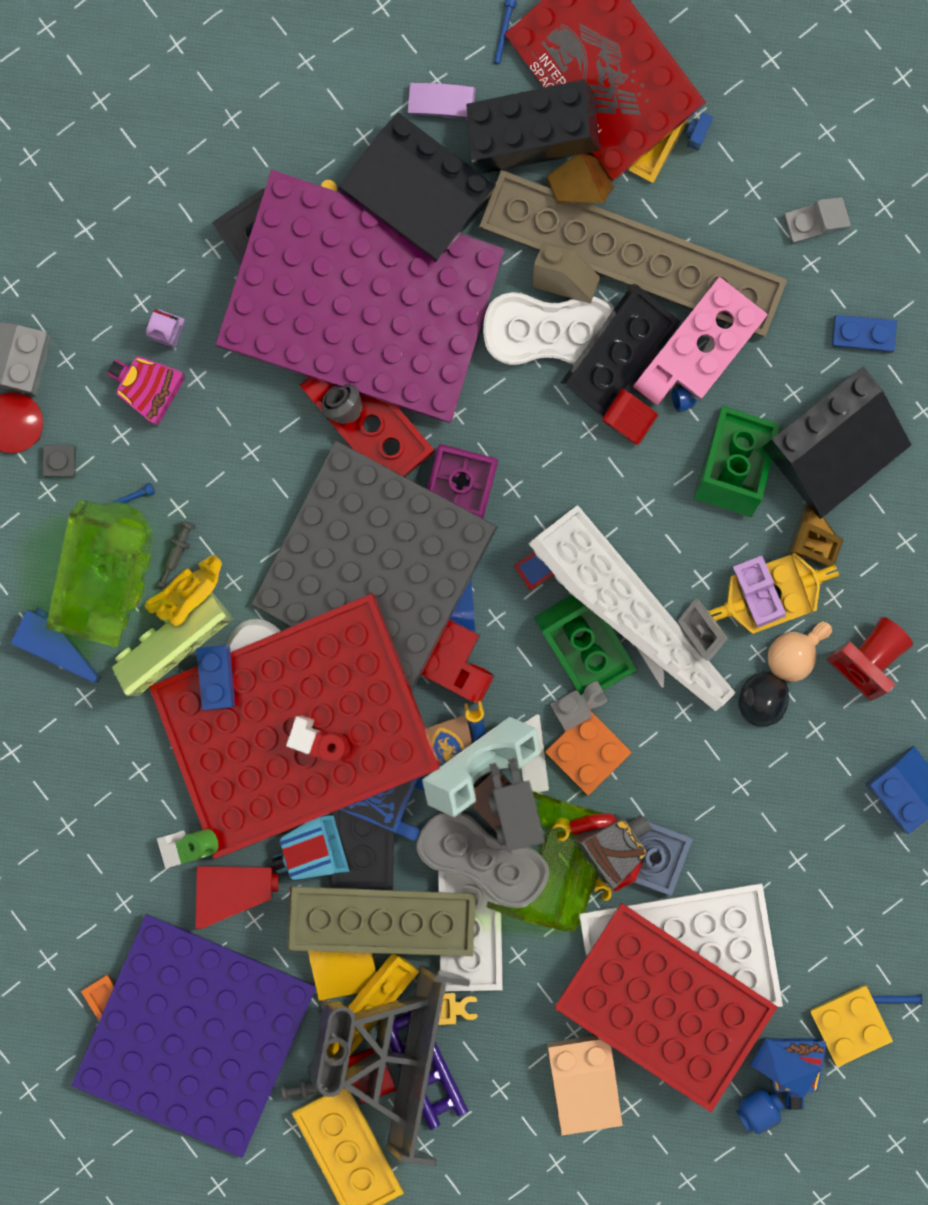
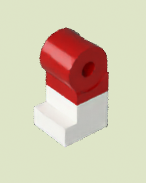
(317, 743)

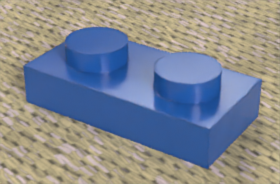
(864, 333)
(215, 677)

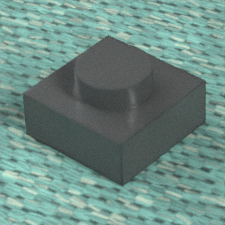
(59, 461)

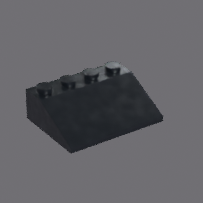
(417, 187)
(839, 443)

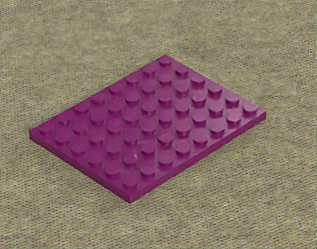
(355, 301)

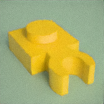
(451, 1008)

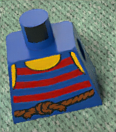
(808, 1049)

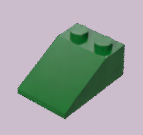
(736, 462)
(584, 644)

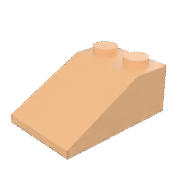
(584, 1085)

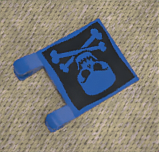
(388, 808)

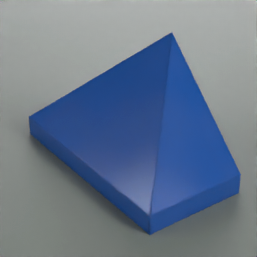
(784, 1067)

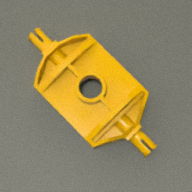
(798, 589)

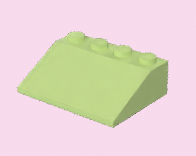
(169, 646)

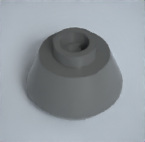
(342, 404)

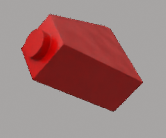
(230, 890)

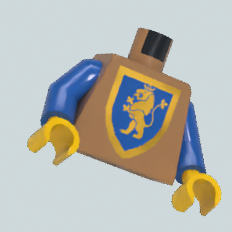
(457, 734)

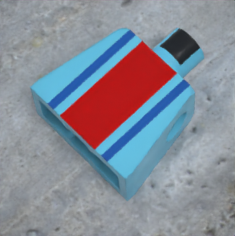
(312, 851)

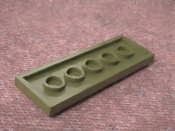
(381, 921)

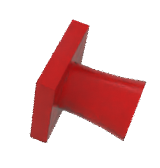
(866, 664)

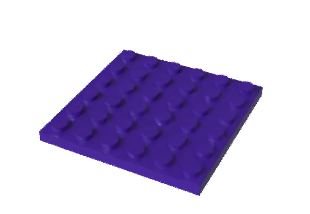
(194, 1035)

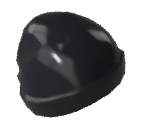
(763, 699)

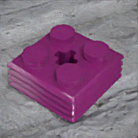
(478, 469)

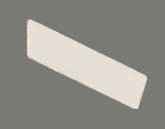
(536, 768)

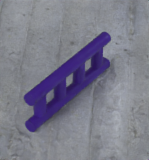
(440, 1073)

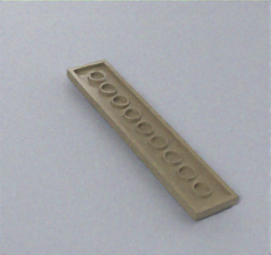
(624, 248)

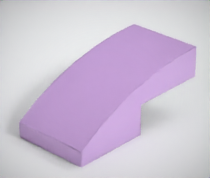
(440, 100)
(759, 591)

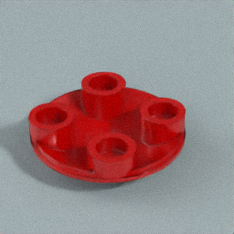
(19, 422)

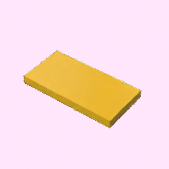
(347, 1150)

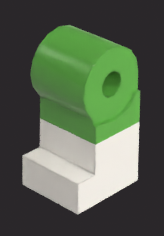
(183, 848)

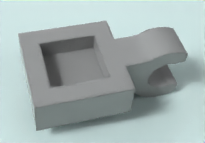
(574, 709)

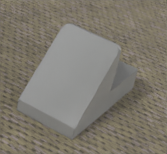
(817, 220)

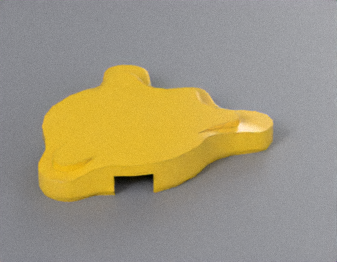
(185, 592)

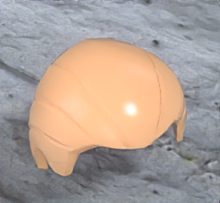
(794, 653)

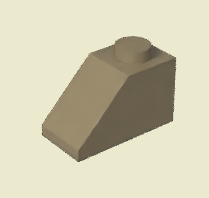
(564, 273)

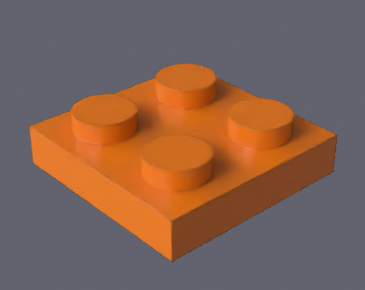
(588, 753)

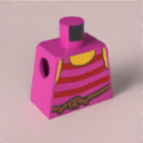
(147, 386)

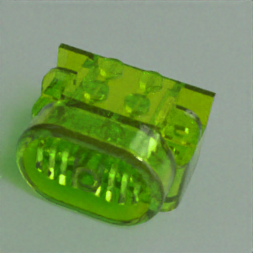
(100, 571)

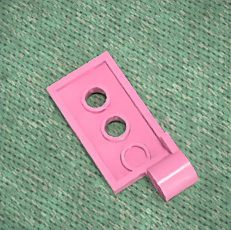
(681, 358)

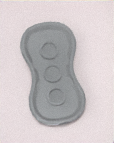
(466, 849)

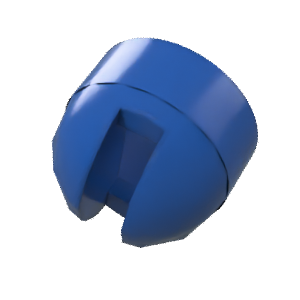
(682, 399)

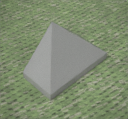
(702, 629)

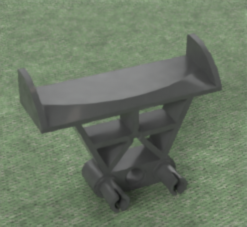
(331, 1074)

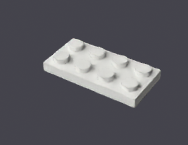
(485, 965)

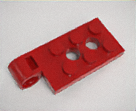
(394, 426)
(450, 666)

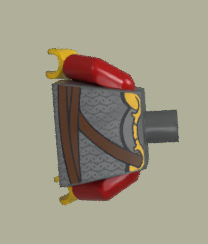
(609, 847)

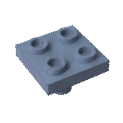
(664, 858)

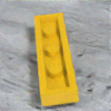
(381, 989)

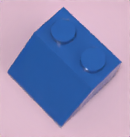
(903, 790)

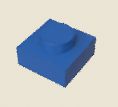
(698, 130)

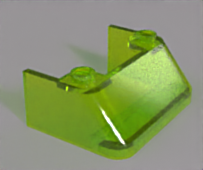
(569, 872)

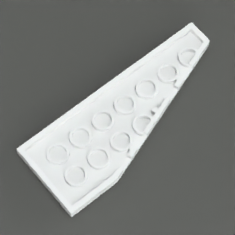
(611, 589)

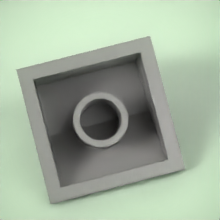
(22, 357)

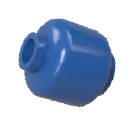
(760, 1111)

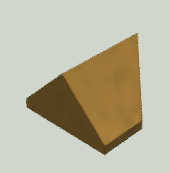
(580, 181)
(815, 539)

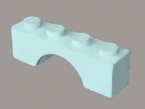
(451, 785)

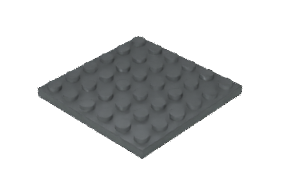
(382, 537)

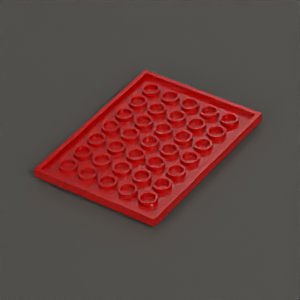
(327, 669)

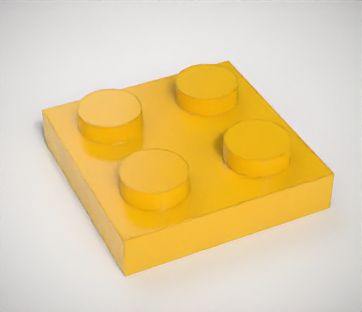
(851, 1025)

